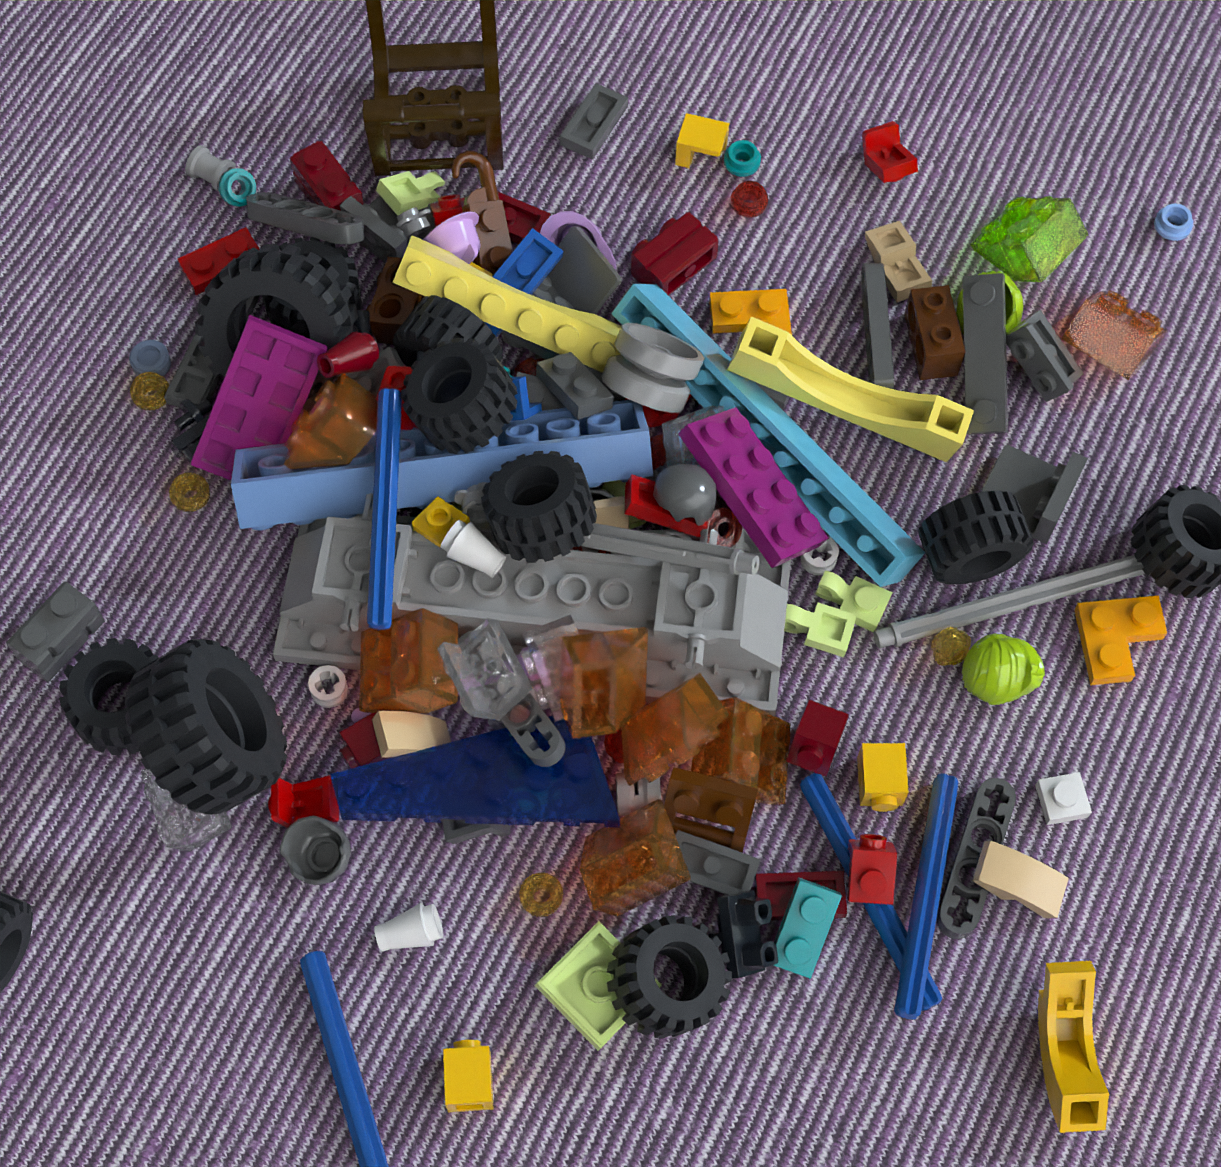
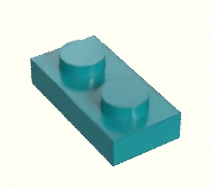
(805, 927)

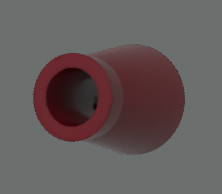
(352, 354)

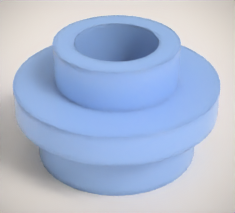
(1174, 214)

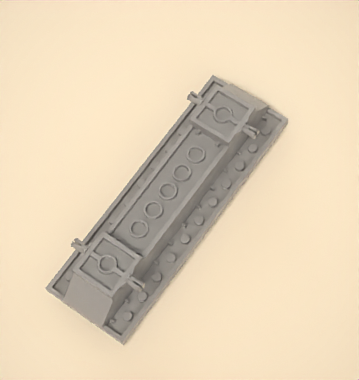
(693, 615)

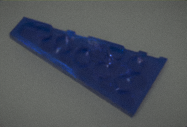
(482, 783)

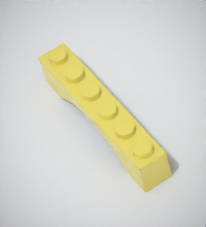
(555, 327)
(913, 419)

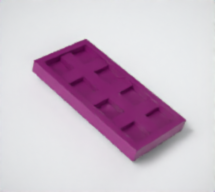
(258, 394)
(753, 486)

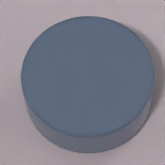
(150, 357)

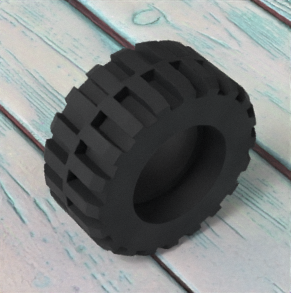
(277, 274)
(205, 727)

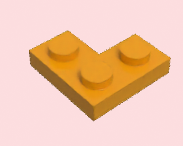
(733, 309)
(1109, 627)

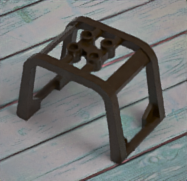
(432, 113)

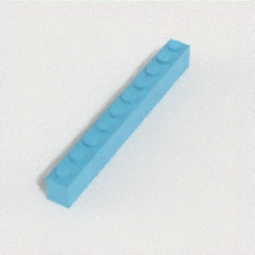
(823, 486)

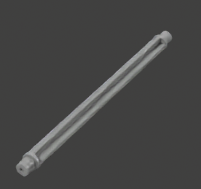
(666, 549)
(1008, 602)

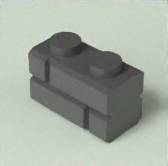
(55, 631)

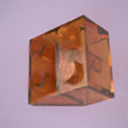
(1115, 333)
(334, 427)
(404, 667)
(602, 680)
(670, 729)
(748, 751)
(633, 861)

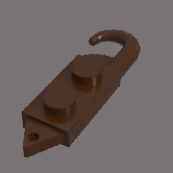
(492, 223)

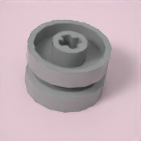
(652, 367)

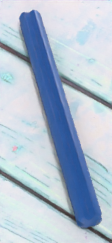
(384, 510)
(926, 898)
(882, 915)
(343, 1061)

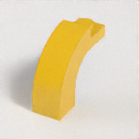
(1068, 1049)

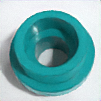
(745, 151)
(247, 183)

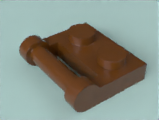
(712, 801)

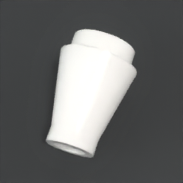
(470, 547)
(411, 929)

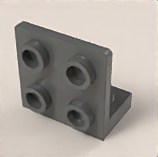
(380, 228)
(581, 277)
(1038, 486)

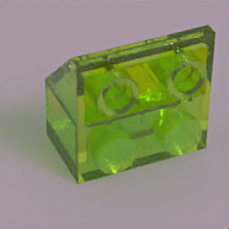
(1031, 237)

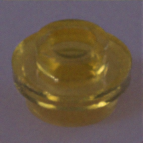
(147, 382)
(189, 482)
(950, 646)
(537, 882)

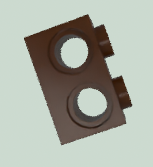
(390, 303)
(934, 332)

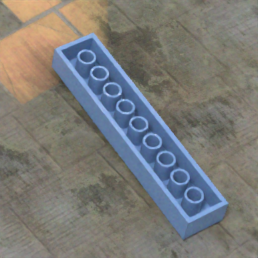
(269, 493)

